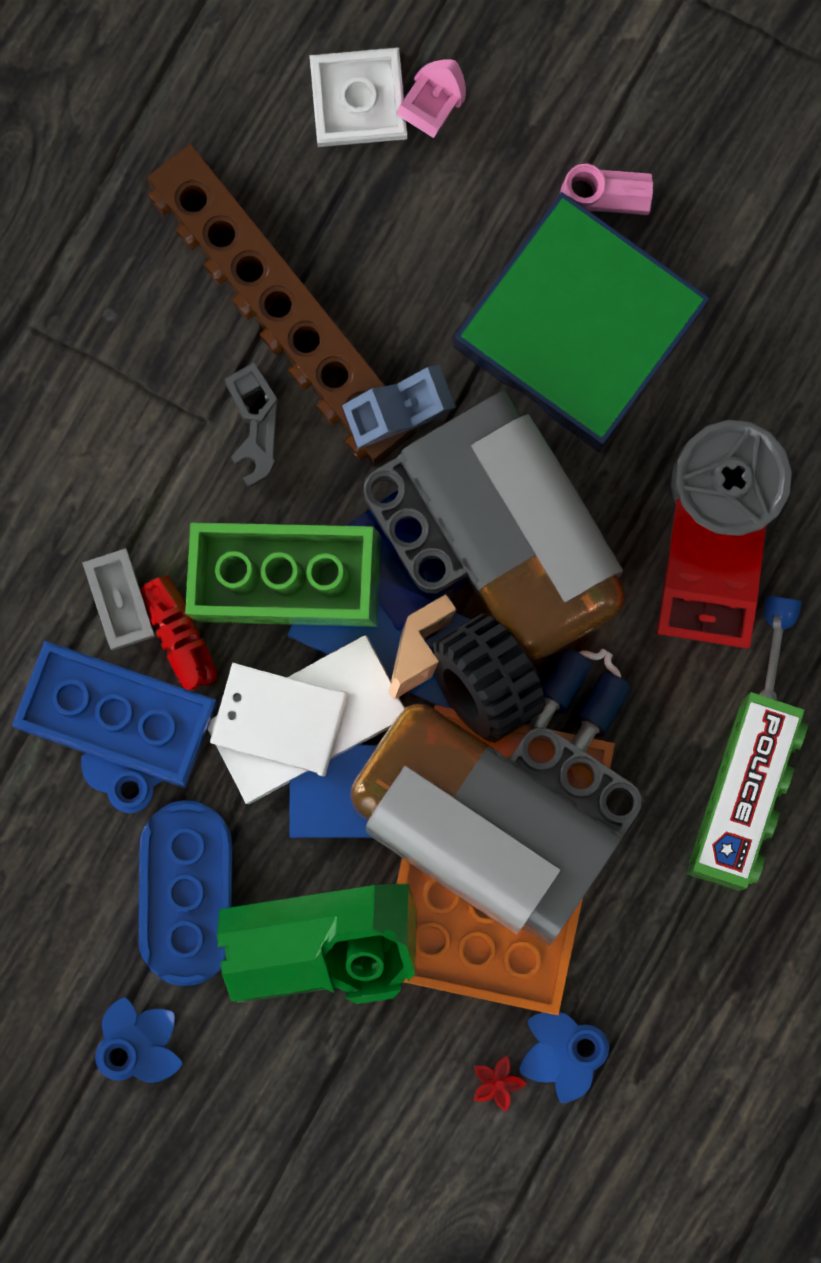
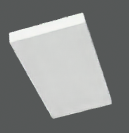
(365, 715)

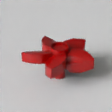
(497, 1083)

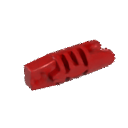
(179, 635)

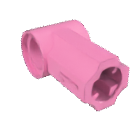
(612, 190)

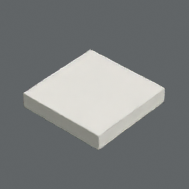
(357, 97)

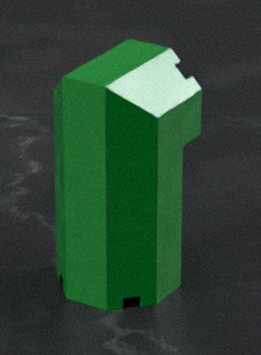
(321, 942)

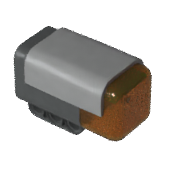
(507, 522)
(490, 825)

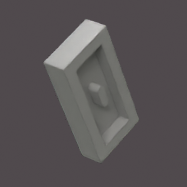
(118, 599)

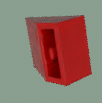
(710, 583)

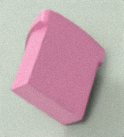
(434, 96)

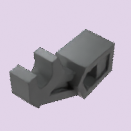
(261, 441)

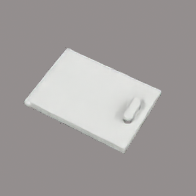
(279, 718)

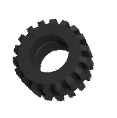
(488, 678)

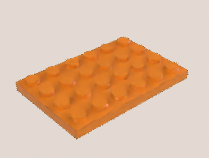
(471, 952)

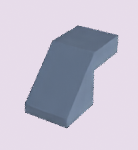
(398, 407)

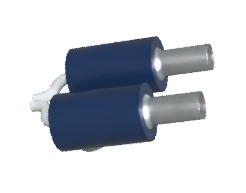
(601, 704)

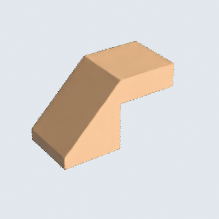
(414, 658)

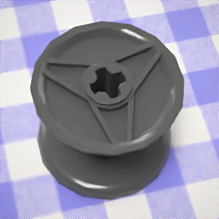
(761, 470)

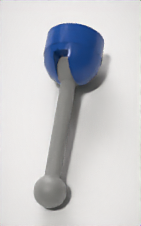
(780, 615)

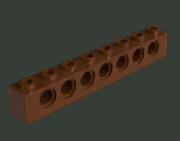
(188, 175)

